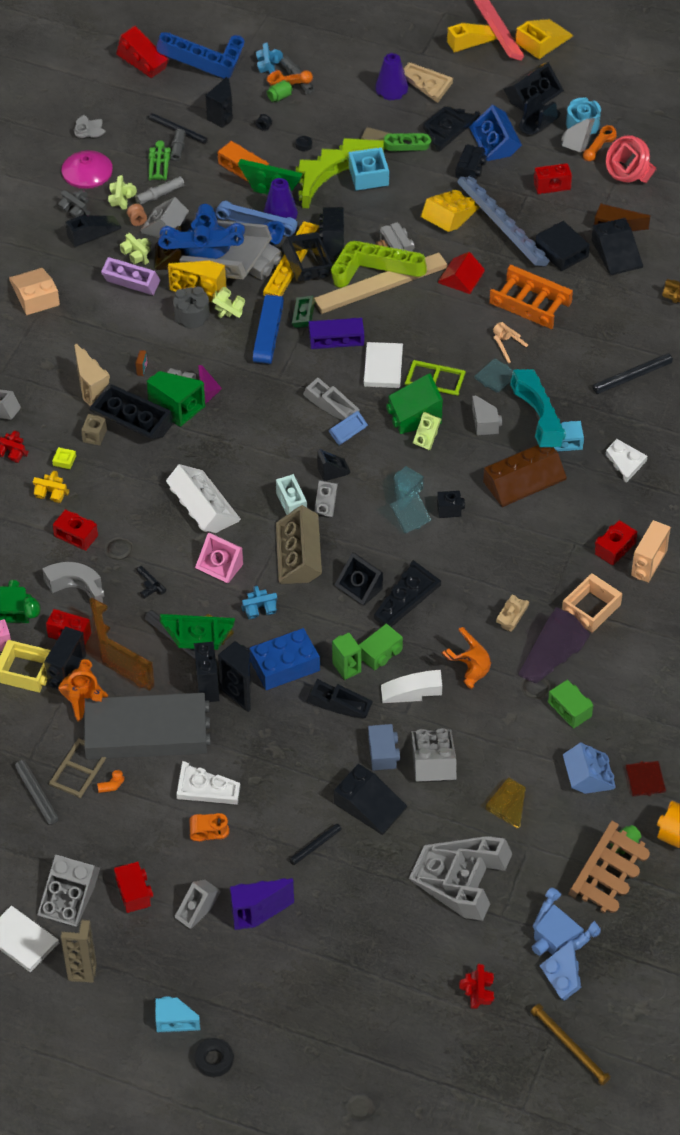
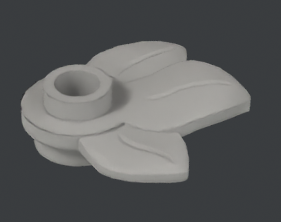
(88, 128)

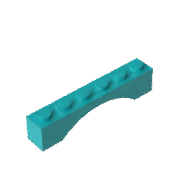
(528, 387)

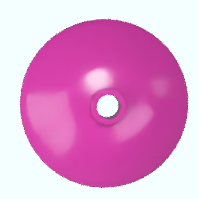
(87, 169)

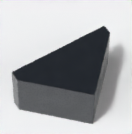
(331, 466)

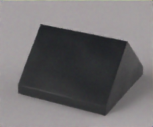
(360, 579)

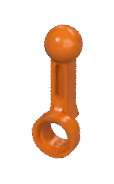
(276, 77)
(590, 154)

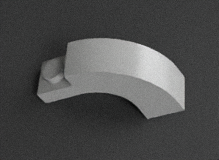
(75, 575)

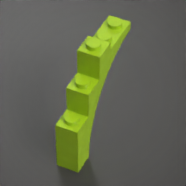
(329, 164)

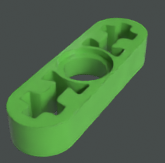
(418, 141)

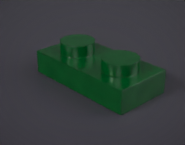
(303, 311)

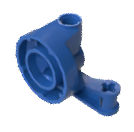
(205, 237)

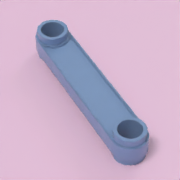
(244, 215)

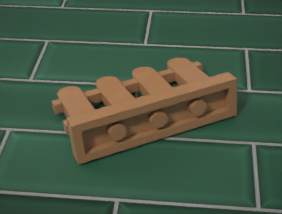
(602, 876)

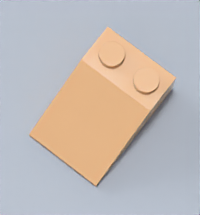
(35, 291)

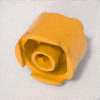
(670, 825)

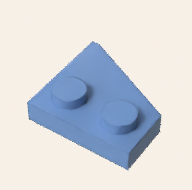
(563, 971)

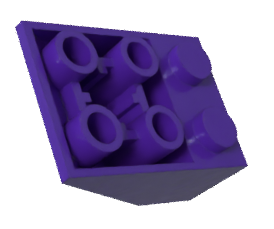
(260, 901)

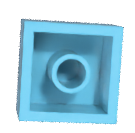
(368, 168)

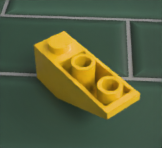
(468, 35)

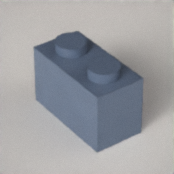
(382, 747)

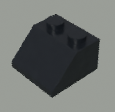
(220, 104)

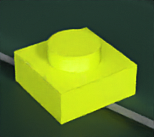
(64, 458)

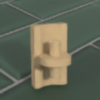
(512, 613)

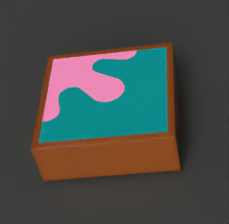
(141, 363)

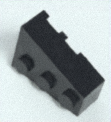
(332, 231)

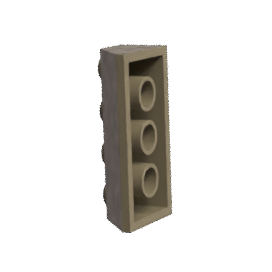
(298, 547)

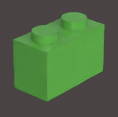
(381, 647)
(346, 656)
(570, 703)

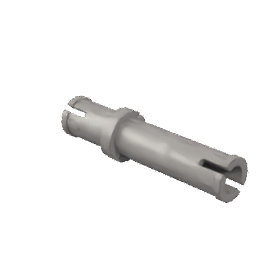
(154, 193)

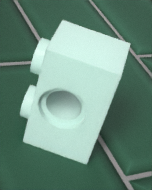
(289, 493)

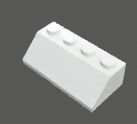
(202, 499)

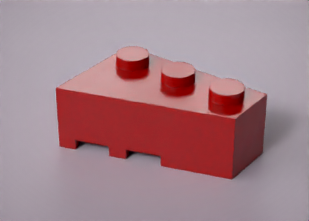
(141, 52)

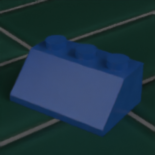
(495, 134)

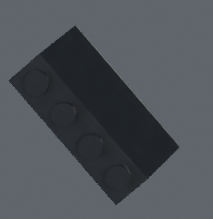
(132, 412)

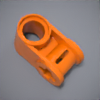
(207, 827)

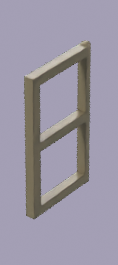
(92, 773)

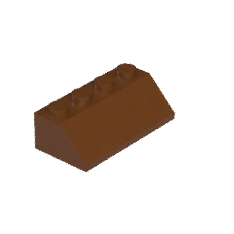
(524, 474)

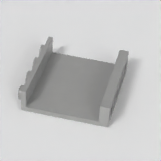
(240, 258)

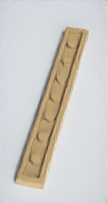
(373, 286)

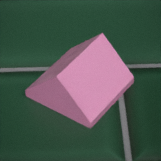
(220, 558)

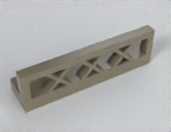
(85, 954)

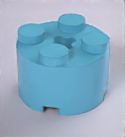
(582, 109)

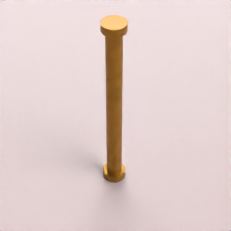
(573, 1047)

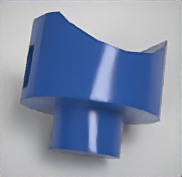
(276, 230)

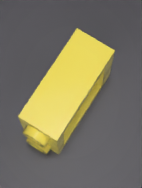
(15, 649)

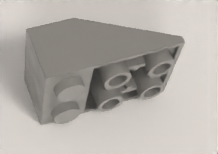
(433, 755)
(68, 890)

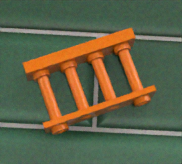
(535, 284)

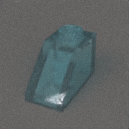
(407, 482)

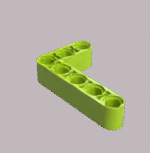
(377, 257)

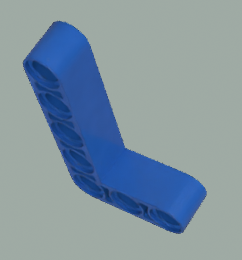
(202, 57)

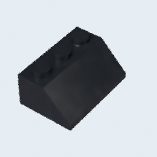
(540, 80)
(235, 674)

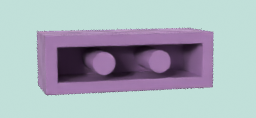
(130, 276)

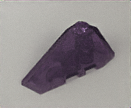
(557, 641)

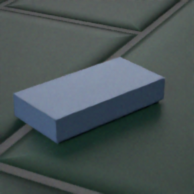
(348, 428)

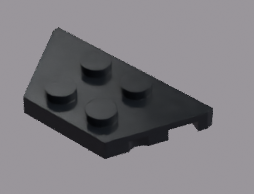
(448, 125)

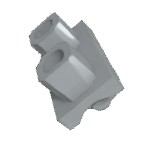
(326, 498)

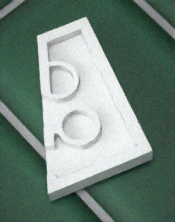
(202, 786)

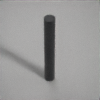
(315, 844)

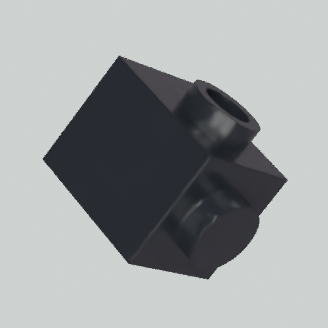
(450, 504)

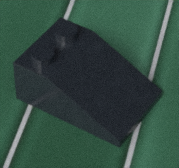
(616, 246)
(368, 799)

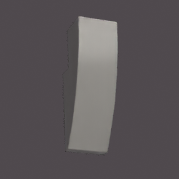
(329, 399)

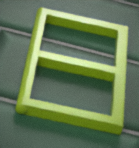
(438, 368)

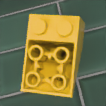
(541, 36)
(449, 210)
(203, 274)

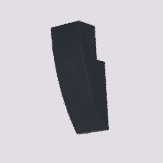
(339, 700)

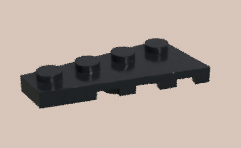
(409, 592)

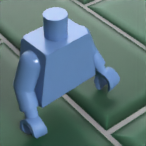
(556, 929)

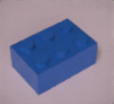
(284, 659)

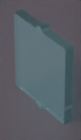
(495, 375)
(410, 512)

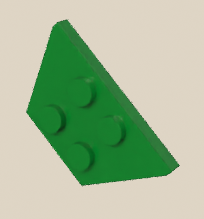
(262, 175)
(188, 629)

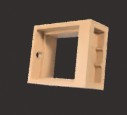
(650, 551)
(599, 589)

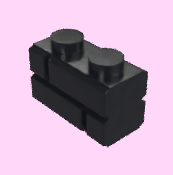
(471, 162)

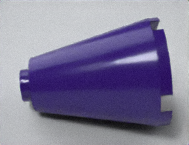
(391, 78)
(280, 200)

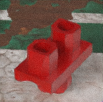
(12, 444)
(475, 984)

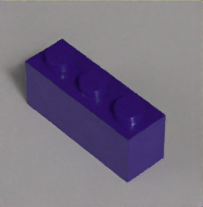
(336, 333)

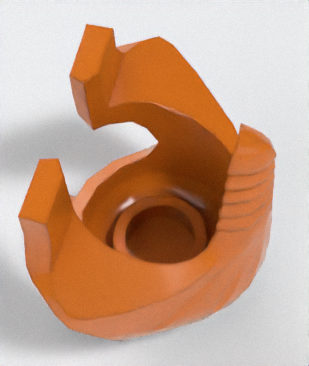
(476, 658)
(79, 686)

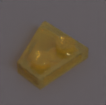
(508, 802)

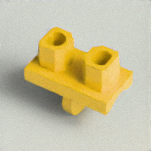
(50, 483)

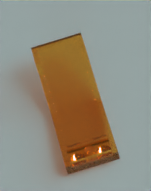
(117, 656)

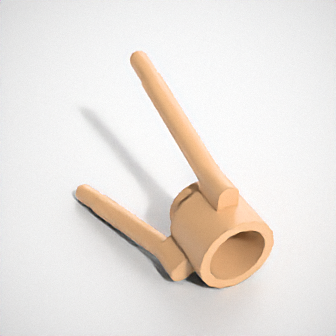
(503, 332)

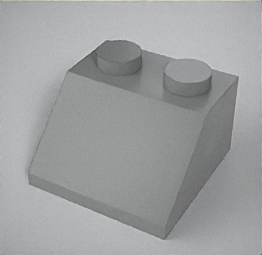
(167, 214)

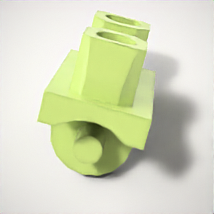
(121, 193)
(138, 247)
(227, 306)
(427, 431)

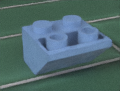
(588, 769)

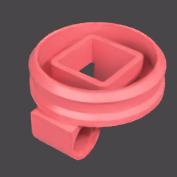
(621, 151)

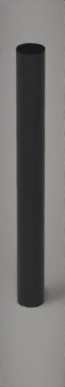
(174, 126)

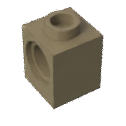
(94, 429)

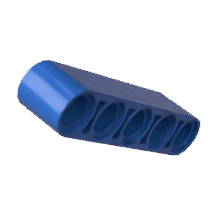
(268, 329)

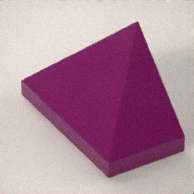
(211, 387)

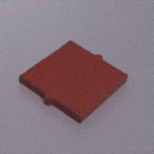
(645, 778)

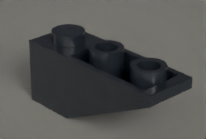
(89, 227)

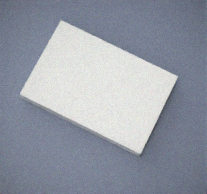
(383, 365)
(24, 939)

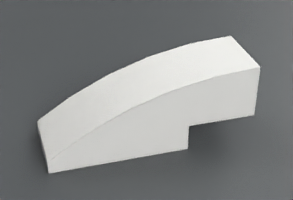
(412, 687)

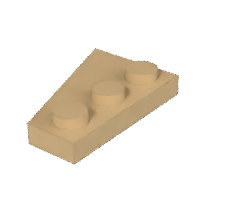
(428, 81)

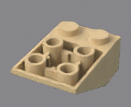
(91, 376)

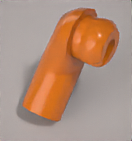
(114, 783)

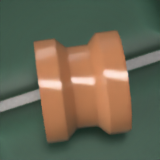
(136, 214)

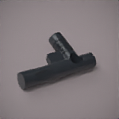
(151, 584)

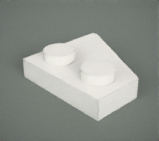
(625, 458)

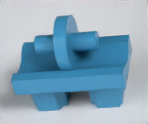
(268, 58)
(257, 600)

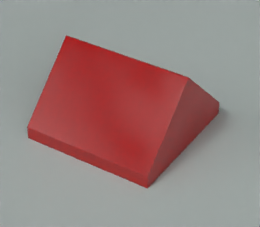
(462, 273)

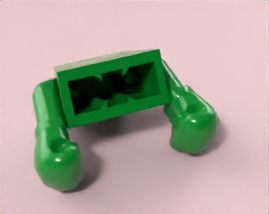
(16, 604)

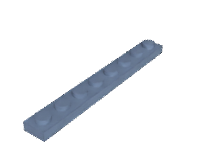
(505, 223)

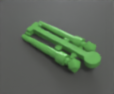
(152, 151)

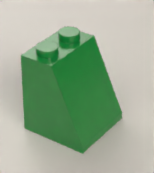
(178, 394)
(411, 401)

